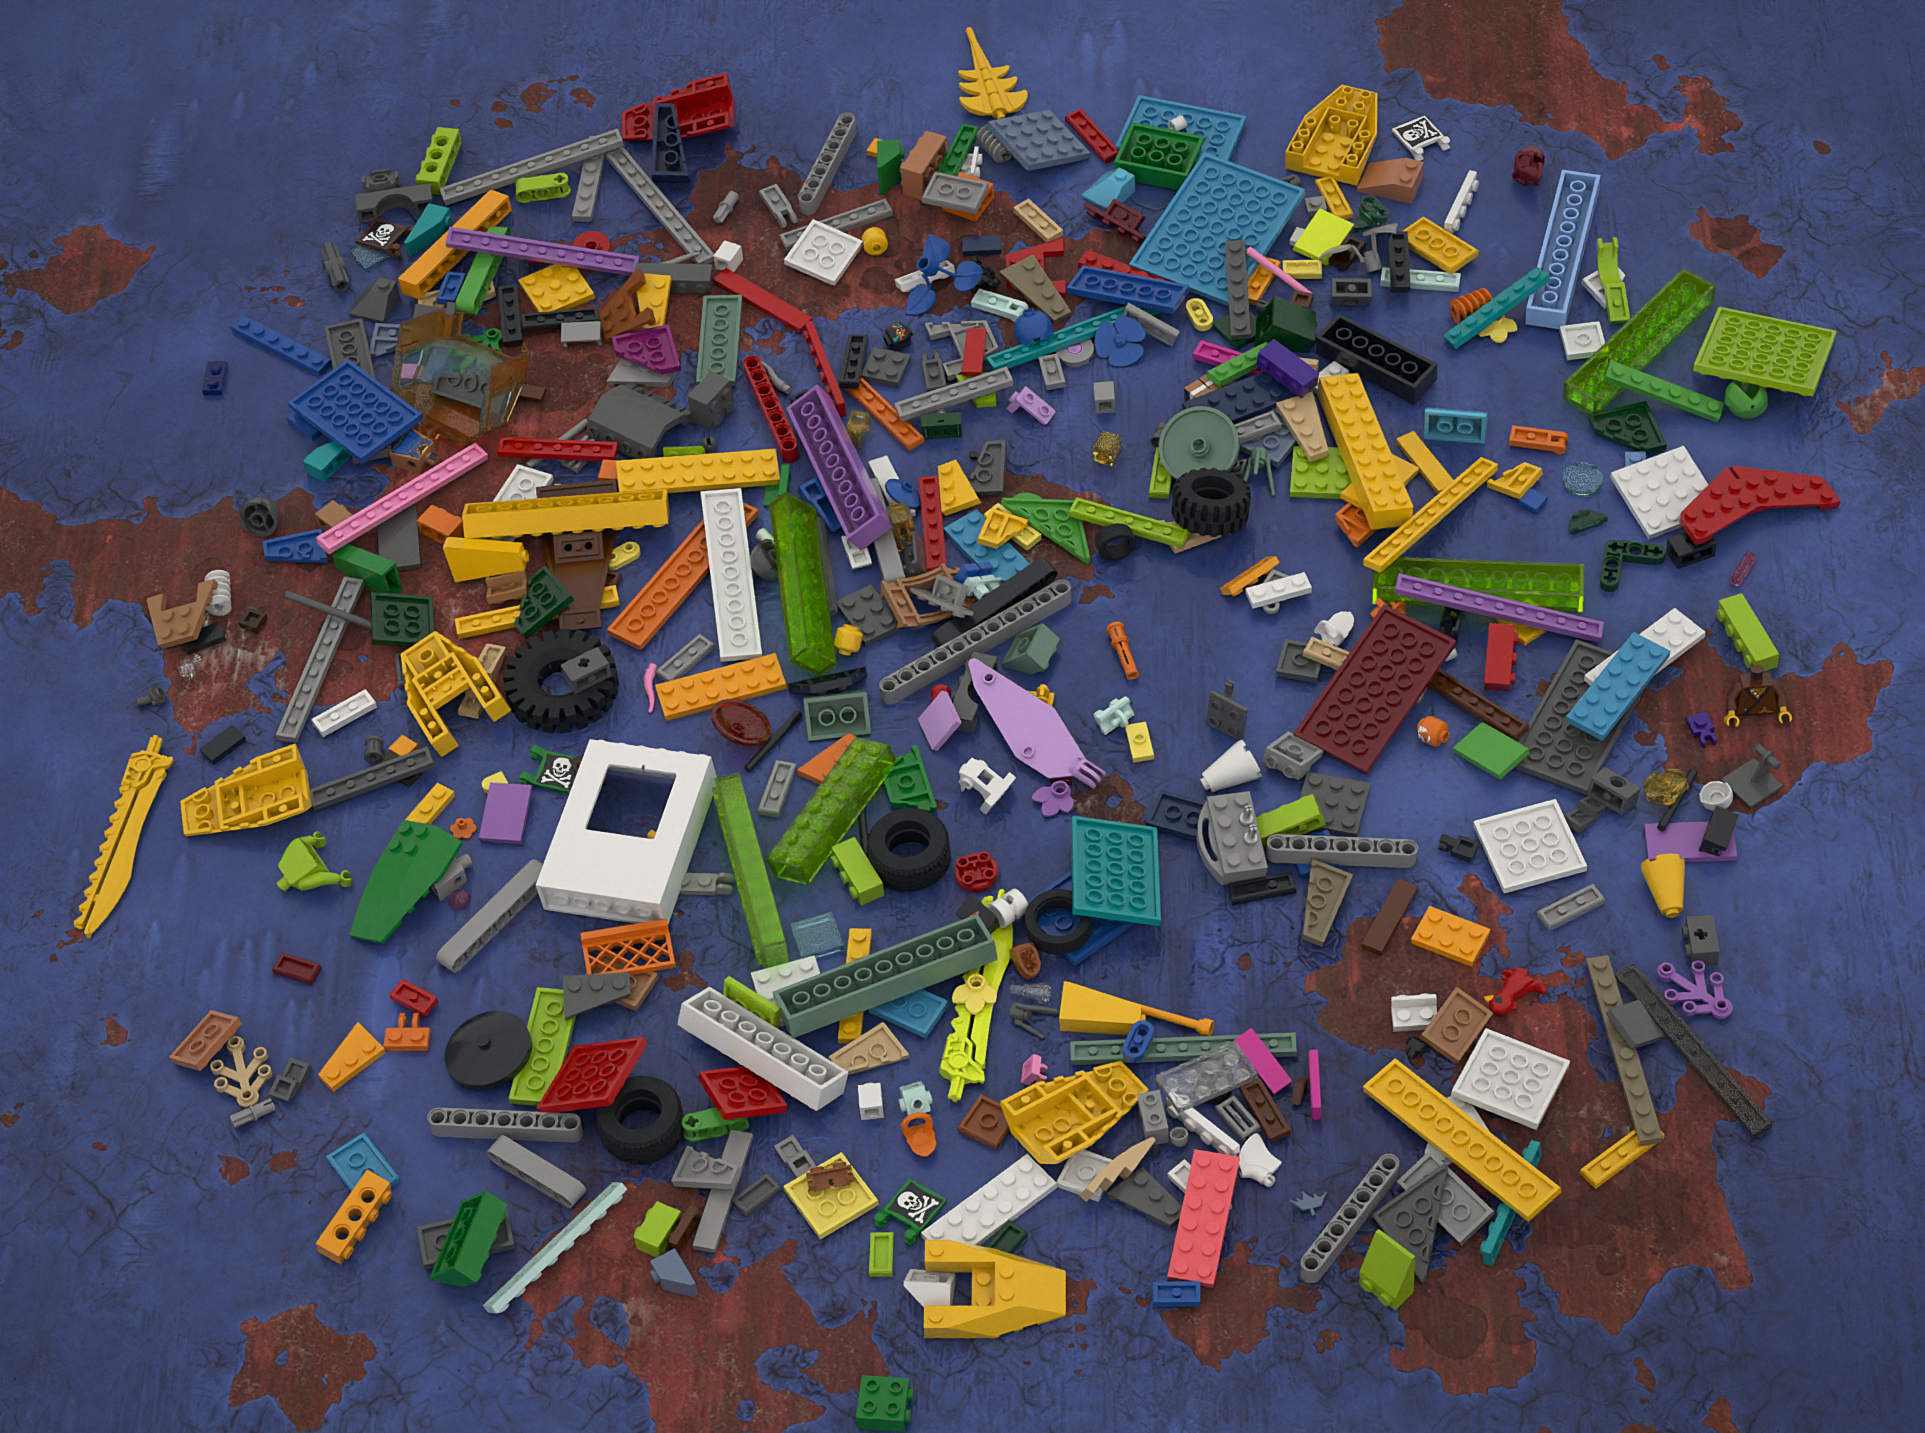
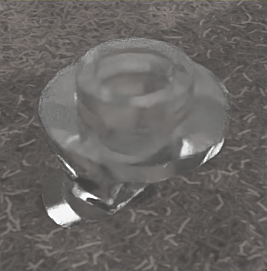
(187, 666)

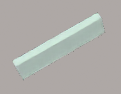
(1427, 280)

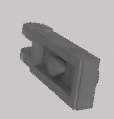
(933, 371)

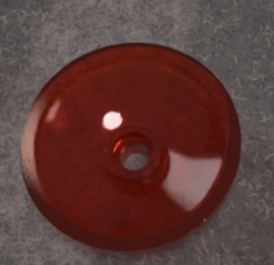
(740, 722)

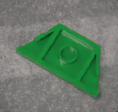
(908, 783)

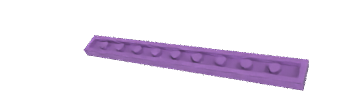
(541, 251)
(1499, 608)

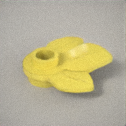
(1499, 329)
(974, 996)

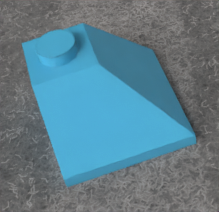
(1114, 184)

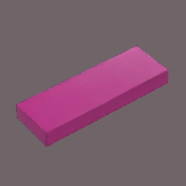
(1263, 1061)
(1314, 1085)

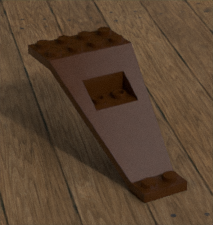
(580, 570)

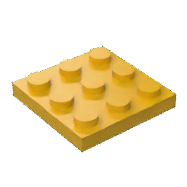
(556, 288)

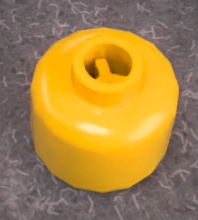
(874, 241)
(848, 639)

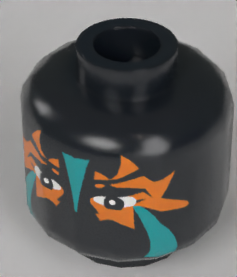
(897, 336)

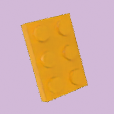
(1450, 936)

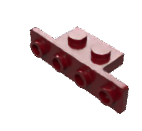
(1122, 217)

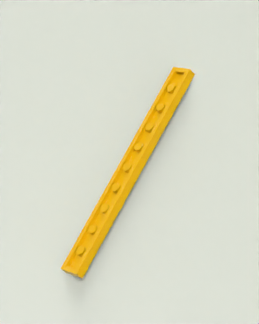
(1430, 515)

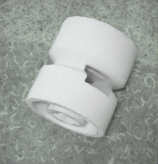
(1009, 907)

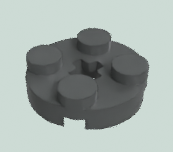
(380, 180)

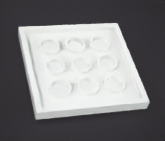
(1660, 489)
(1530, 846)
(1510, 1078)

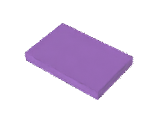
(505, 813)

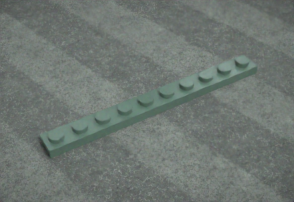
(1173, 1048)

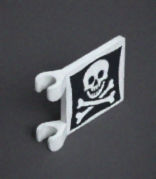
(1419, 134)

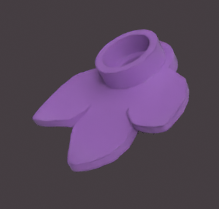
(1053, 801)

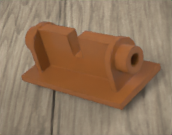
(838, 1173)

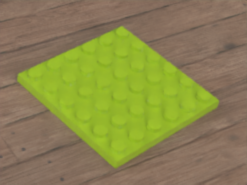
(1765, 351)

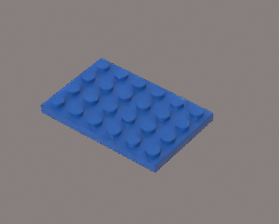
(355, 411)

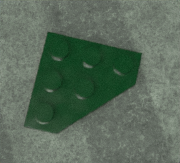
(1629, 426)
(542, 602)

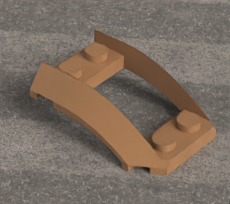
(898, 598)

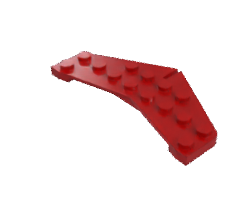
(1748, 491)

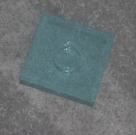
(817, 936)

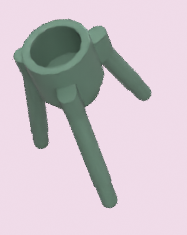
(1258, 460)

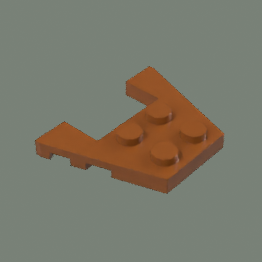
(619, 314)

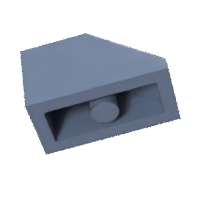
(672, 1274)

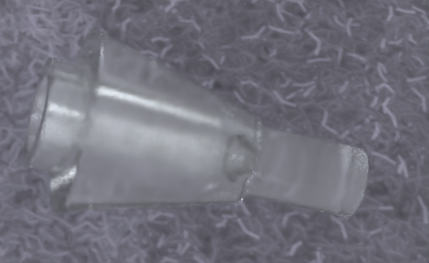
(1039, 992)

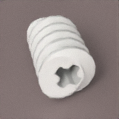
(221, 596)

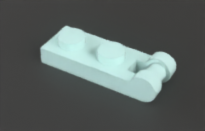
(998, 304)

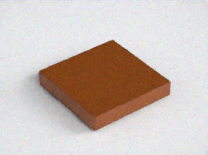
(985, 1123)

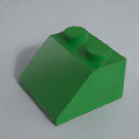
(888, 164)

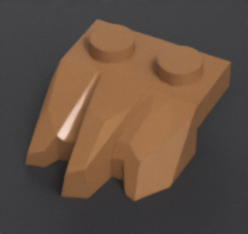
(506, 586)

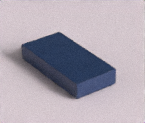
(981, 245)

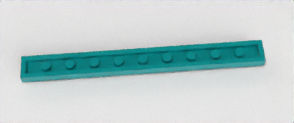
(1057, 341)

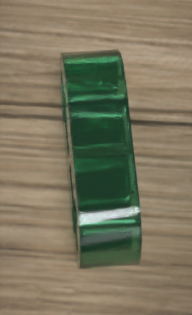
(1372, 211)

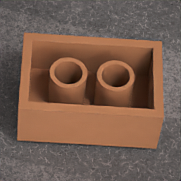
(922, 163)

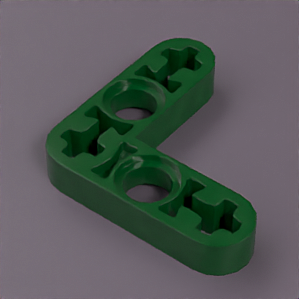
(1618, 556)

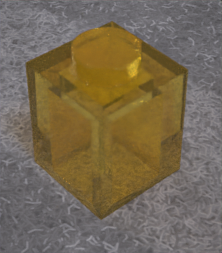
(1107, 448)

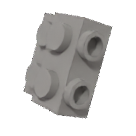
(1292, 755)

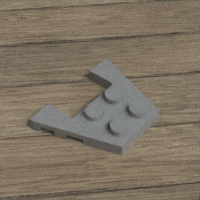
(958, 335)

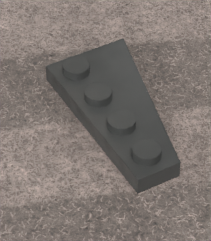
(462, 388)

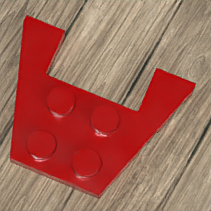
(1048, 249)

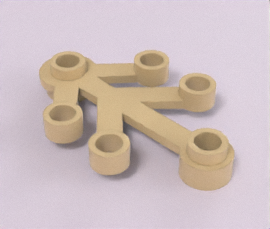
(242, 1074)

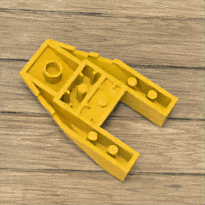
(438, 673)
(1005, 1292)

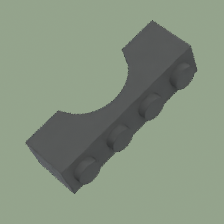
(374, 204)
(966, 708)

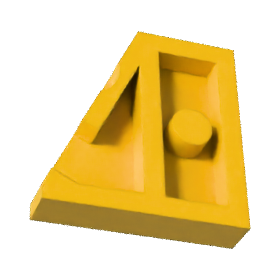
(1517, 480)
(1000, 528)

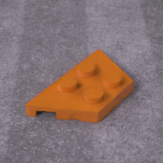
(1354, 524)

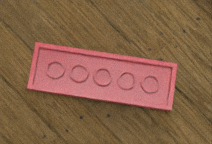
(1203, 1218)

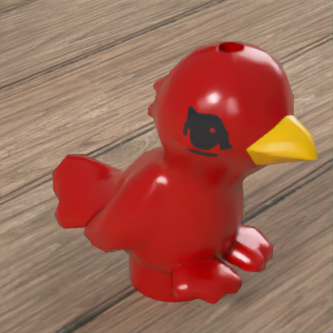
(1516, 985)

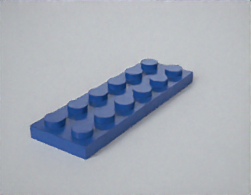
(1128, 288)

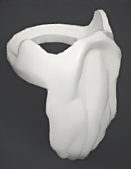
(1336, 628)

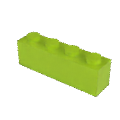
(1747, 632)

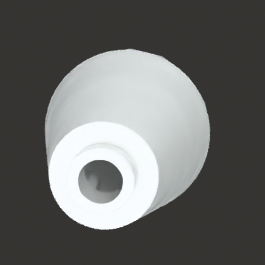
(1231, 769)

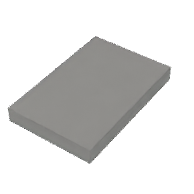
(955, 192)

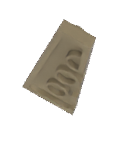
(1324, 896)

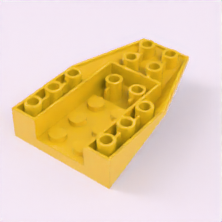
(1336, 136)

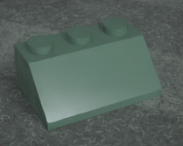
(837, 714)

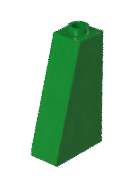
(376, 571)

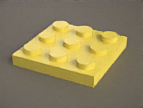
(831, 1207)

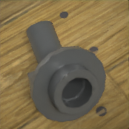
(156, 697)

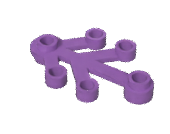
(1696, 992)

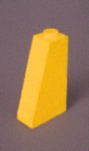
(483, 558)
(1096, 1012)

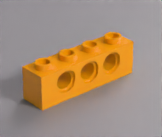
(368, 1186)

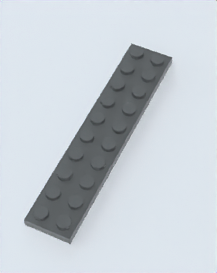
(350, 342)

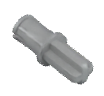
(725, 207)
(252, 1113)

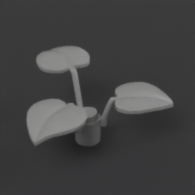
(1370, 257)

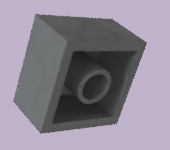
(710, 401)

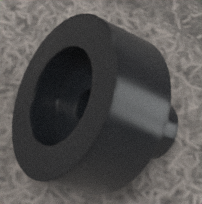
(1416, 1045)

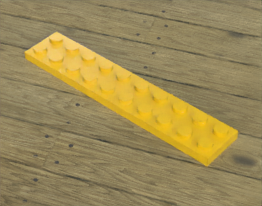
(1462, 1140)

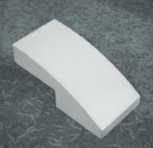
(856, 557)

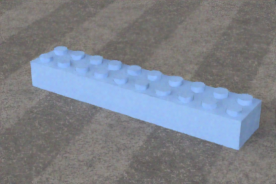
(1564, 248)

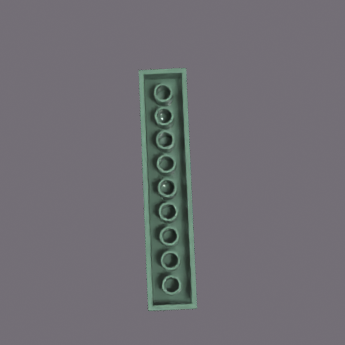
(885, 975)

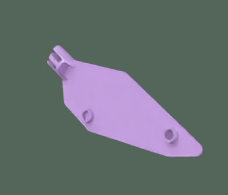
(1032, 728)

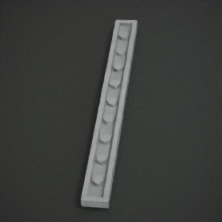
(531, 166)
(659, 205)
(319, 662)

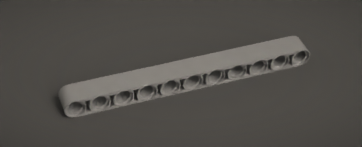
(978, 639)

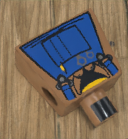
(414, 452)

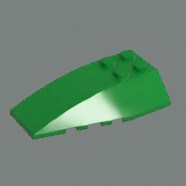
(402, 875)

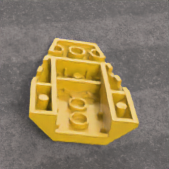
(253, 796)
(1071, 1112)

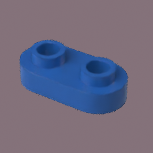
(1138, 1043)

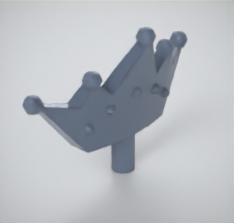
(1309, 1203)

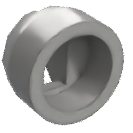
(1179, 1136)

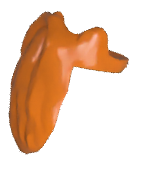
(921, 1136)

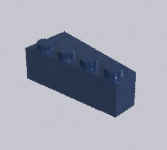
(667, 150)

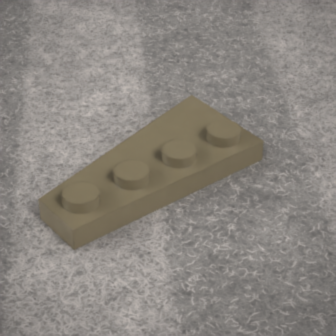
(1037, 288)

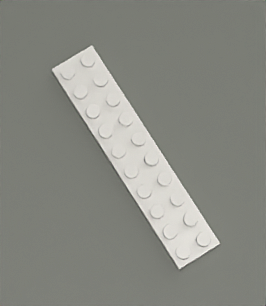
(731, 575)

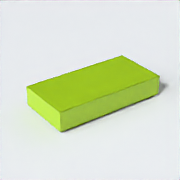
(881, 1254)

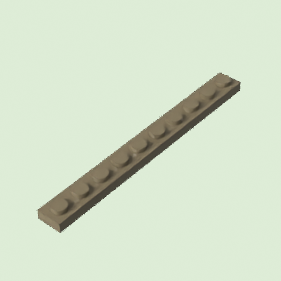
(1625, 1058)

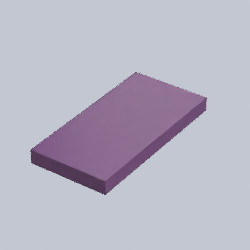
(1684, 840)

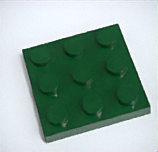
(400, 618)

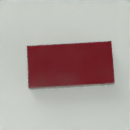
(296, 968)

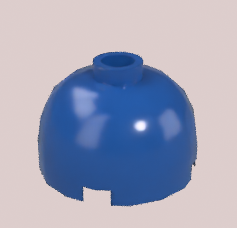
(1031, 326)

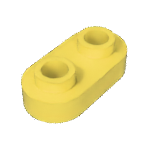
(1199, 314)
(623, 556)

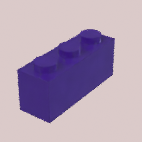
(1287, 368)

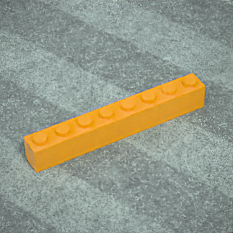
(441, 259)

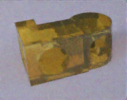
(857, 429)

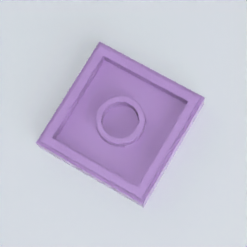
(939, 720)

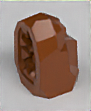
(1026, 960)

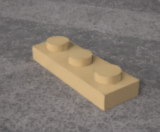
(1038, 221)

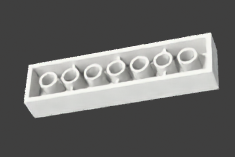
(763, 1048)

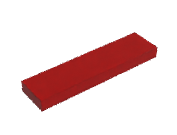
(1092, 135)

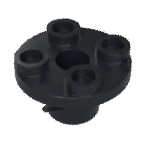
(988, 277)

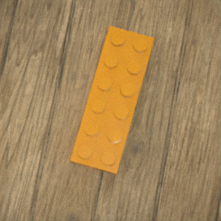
(734, 681)

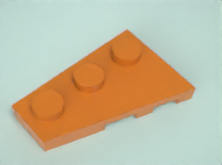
(820, 765)

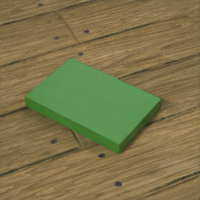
(1491, 750)

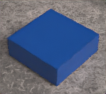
(1533, 500)

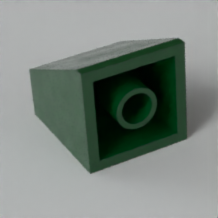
(1287, 324)

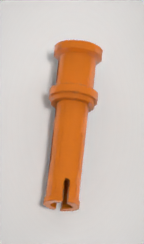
(1119, 636)

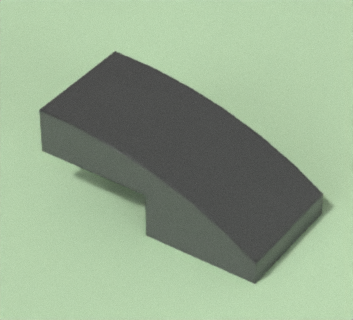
(1585, 814)
(290, 1081)

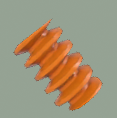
(1468, 304)

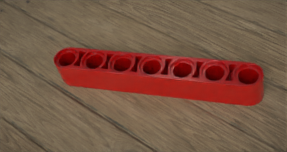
(771, 409)

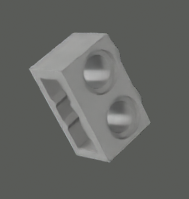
(1153, 1116)

